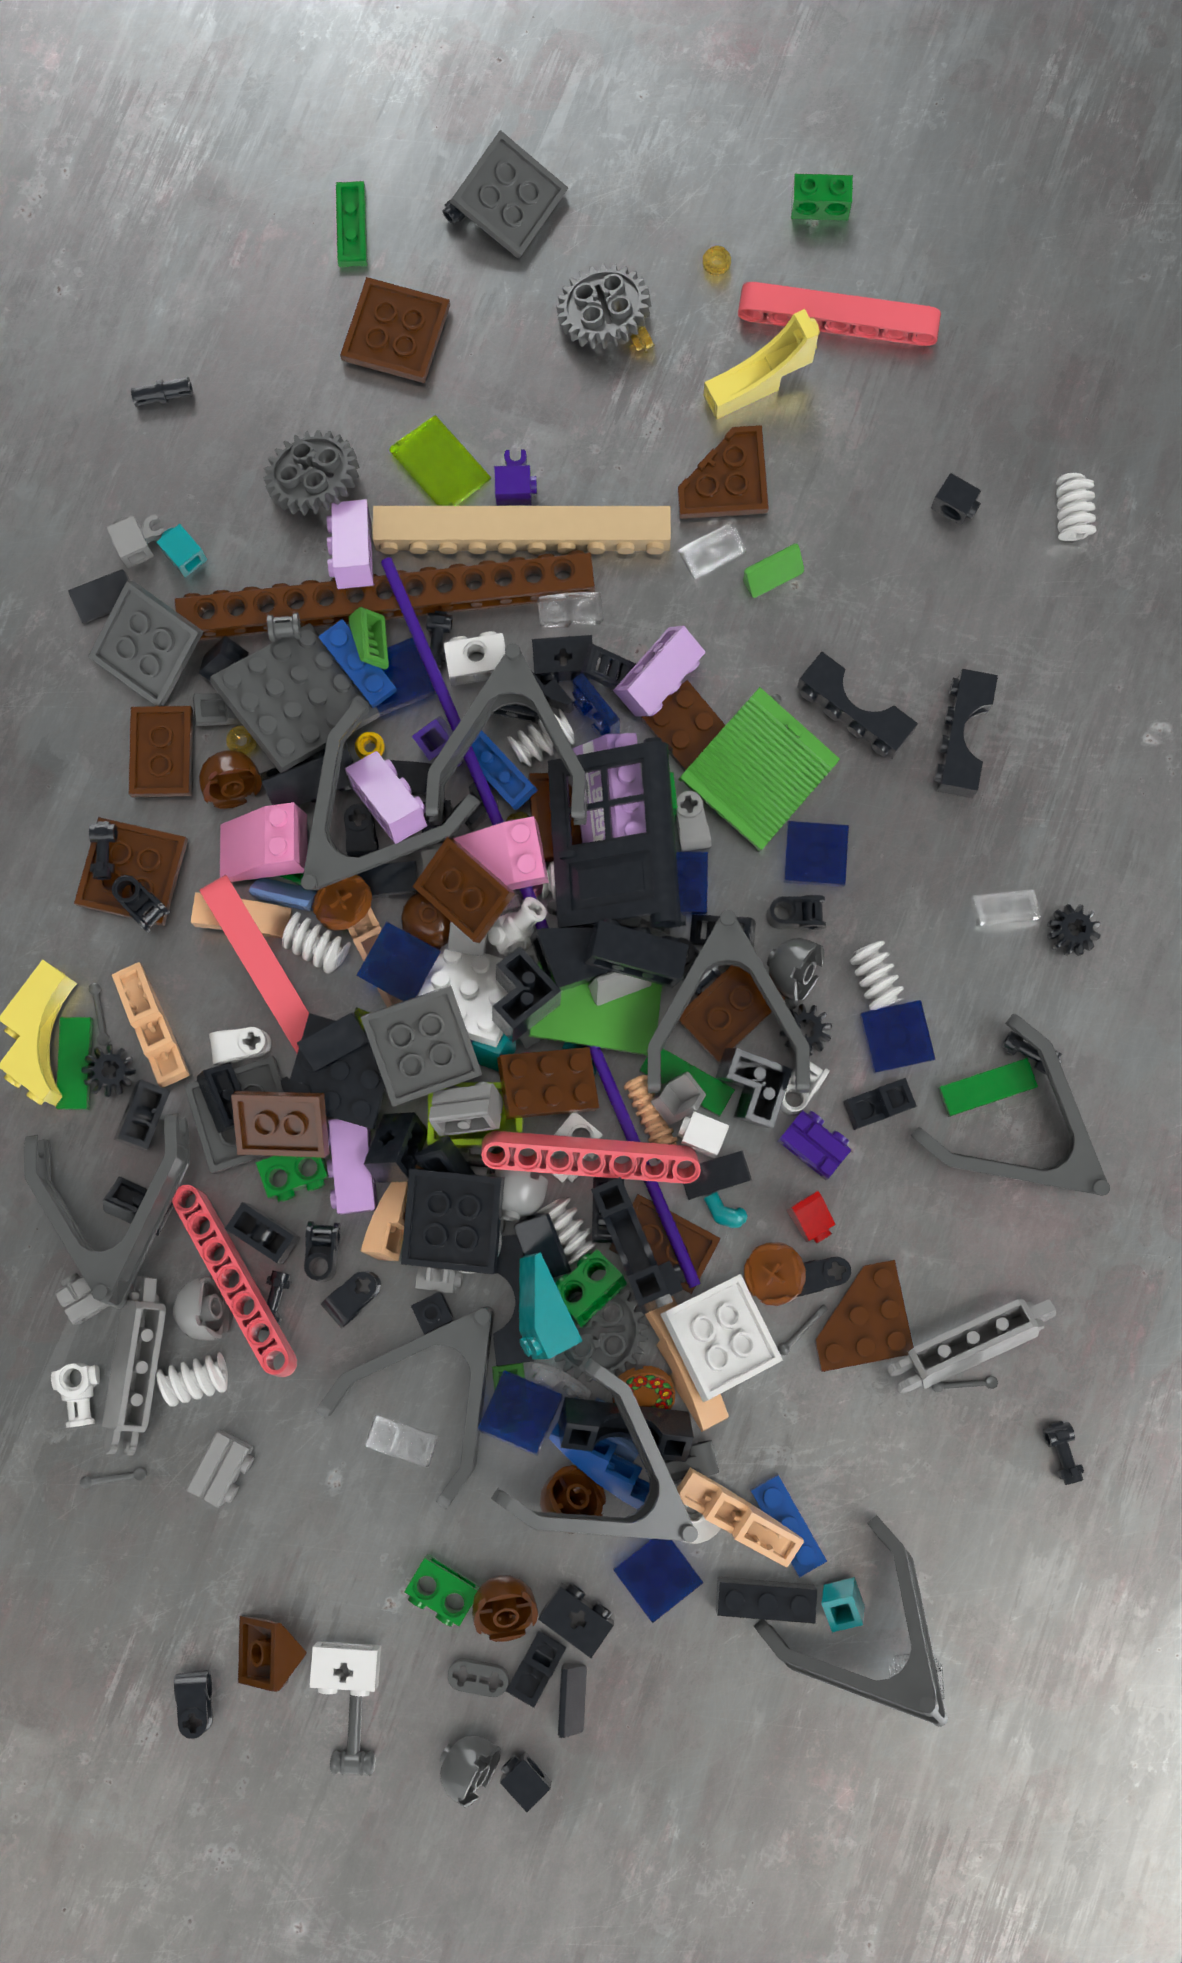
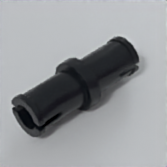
(162, 391)

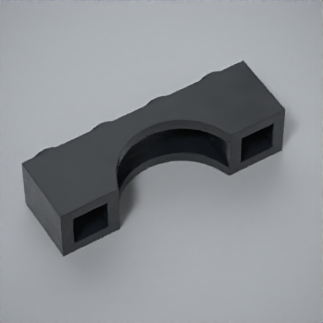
(884, 729)
(960, 768)
(632, 1245)
(507, 1340)
(589, 1421)

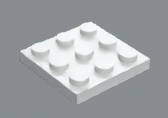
(474, 989)
(721, 1337)

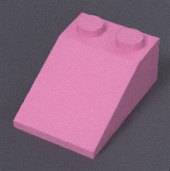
(264, 843)
(510, 852)

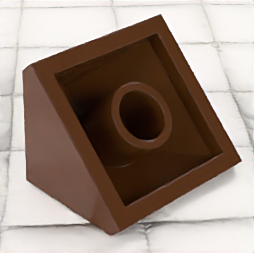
(266, 1654)

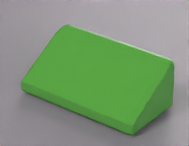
(773, 570)

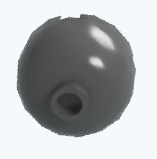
(793, 967)
(467, 1767)

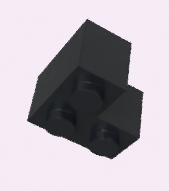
(529, 998)
(762, 1085)

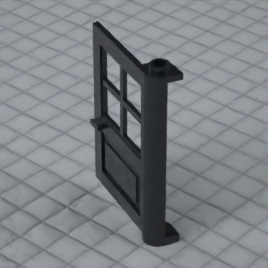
(625, 873)

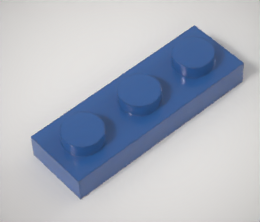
(367, 678)
(502, 772)
(778, 1504)

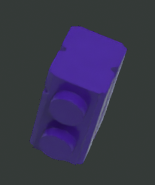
(815, 1144)

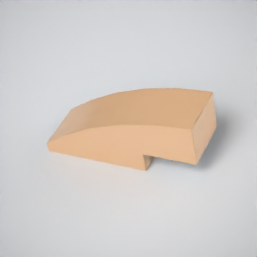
(268, 917)
(386, 1228)

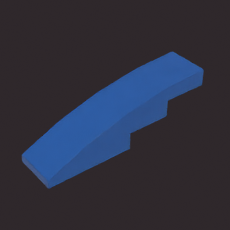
(608, 1470)

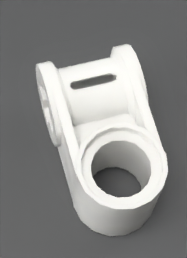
(234, 1045)
(817, 1077)

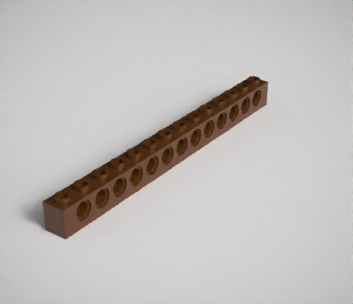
(429, 579)

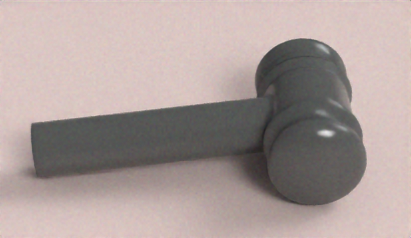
(353, 1760)

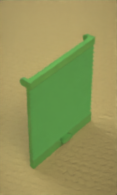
(759, 769)
(617, 1025)

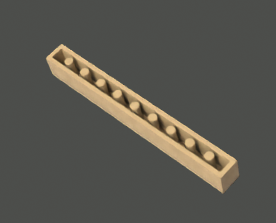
(521, 529)

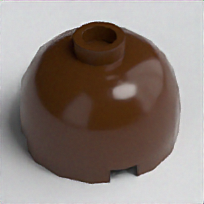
(229, 779)
(425, 921)
(572, 1493)
(504, 1608)

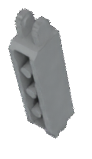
(972, 1343)
(134, 1367)

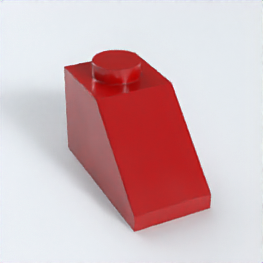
(812, 1218)

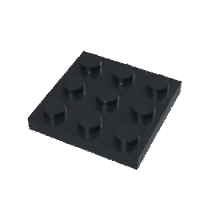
(350, 1084)
(452, 1221)

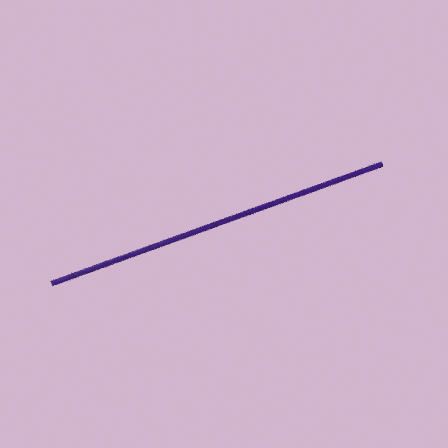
(496, 818)

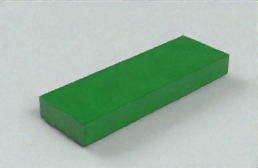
(351, 224)
(74, 1046)
(988, 1087)
(716, 1092)

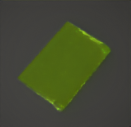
(439, 463)

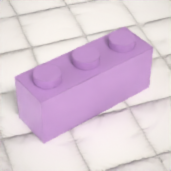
(350, 544)
(660, 671)
(387, 796)
(353, 1182)

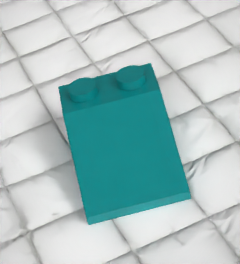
(542, 1312)

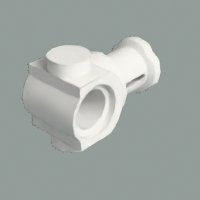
(517, 927)
(77, 1396)

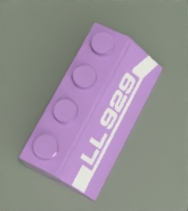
(623, 782)

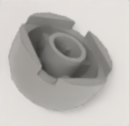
(520, 1194)
(202, 1310)

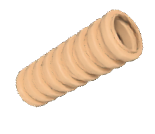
(651, 1119)

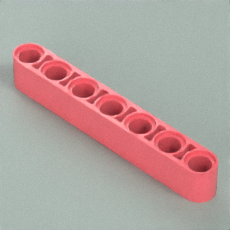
(841, 313)
(257, 957)
(578, 1147)
(245, 1289)

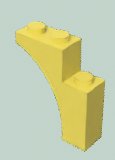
(763, 371)
(31, 1022)

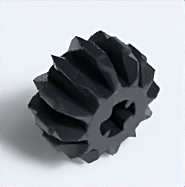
(1086, 934)
(817, 1027)
(98, 1065)

